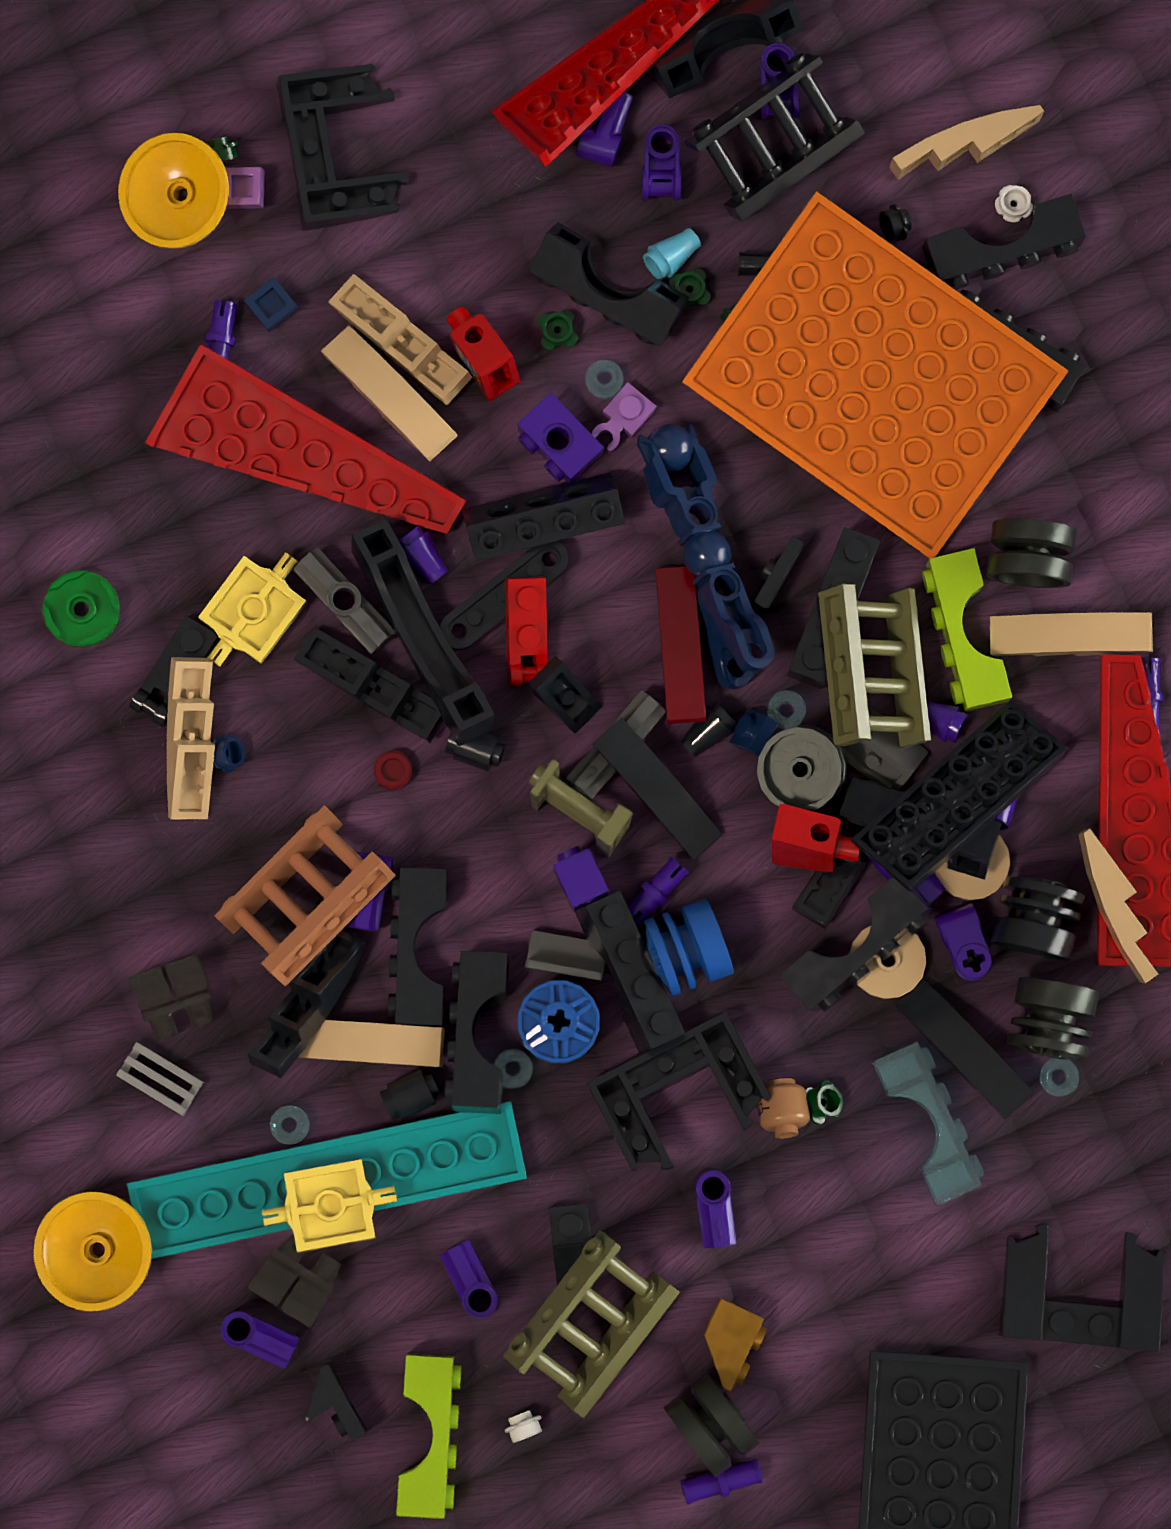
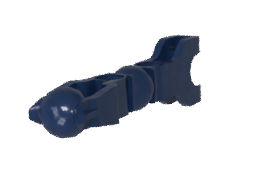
(707, 554)

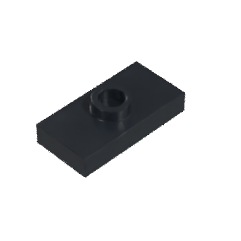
(776, 574)
(828, 891)

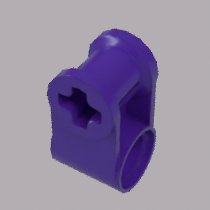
(790, 95)
(661, 171)
(963, 935)

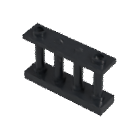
(807, 153)

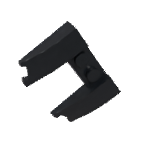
(303, 103)
(706, 1045)
(1129, 1326)

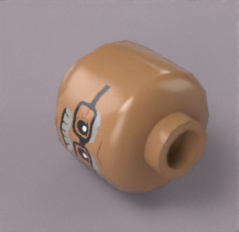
(786, 1109)

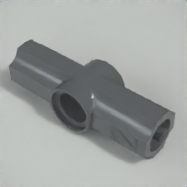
(327, 583)
(594, 769)

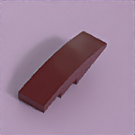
(680, 645)

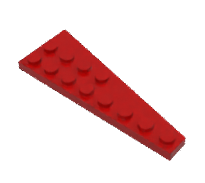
(582, 86)
(258, 430)
(1134, 806)

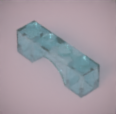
(949, 1168)

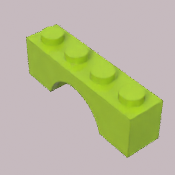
(978, 678)
(424, 1487)

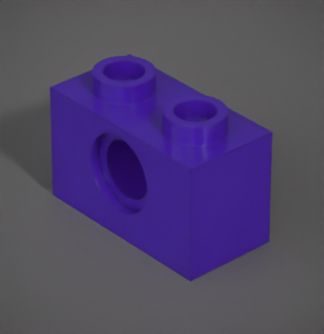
(551, 418)
(579, 877)

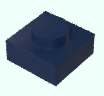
(270, 304)
(753, 732)

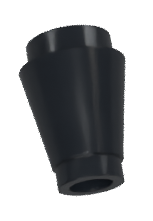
(706, 734)

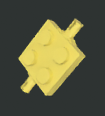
(252, 609)
(329, 1205)

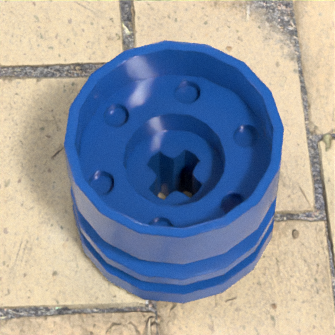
(688, 947)
(577, 1008)

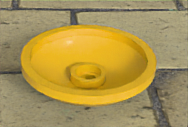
(152, 187)
(67, 1258)

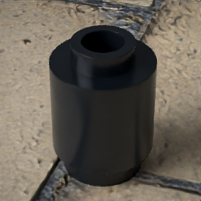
(479, 752)
(410, 1094)

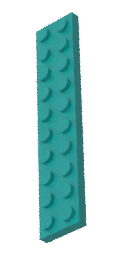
(418, 1158)

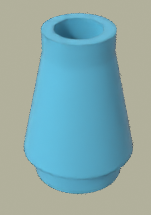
(670, 254)

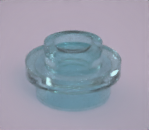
(600, 390)
(795, 701)
(524, 1062)
(1070, 1083)
(300, 1131)

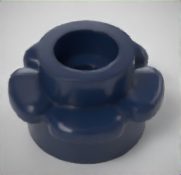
(228, 753)

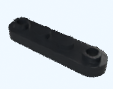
(487, 606)

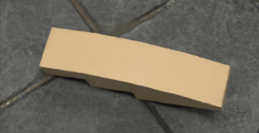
(978, 136)
(400, 339)
(389, 393)
(1071, 634)
(188, 738)
(1111, 891)
(377, 1043)

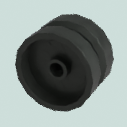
(1031, 553)
(824, 761)
(711, 1425)

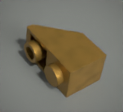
(729, 1338)

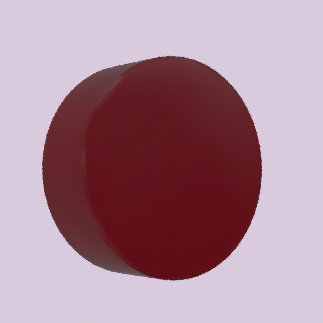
(393, 770)

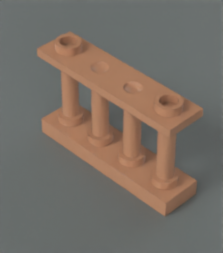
(328, 918)

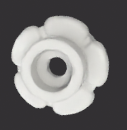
(1017, 194)
(523, 1426)

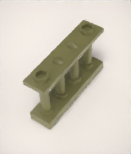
(846, 671)
(606, 825)
(618, 1343)

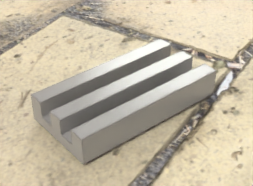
(131, 1061)

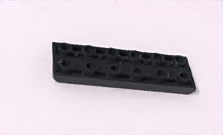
(960, 796)

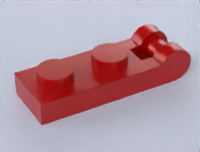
(525, 627)

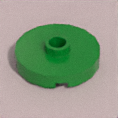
(77, 589)

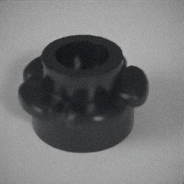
(895, 223)

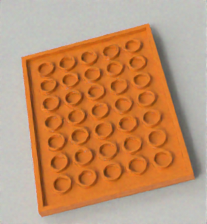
(875, 375)

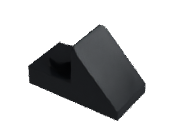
(564, 694)
(569, 1235)
(331, 1393)

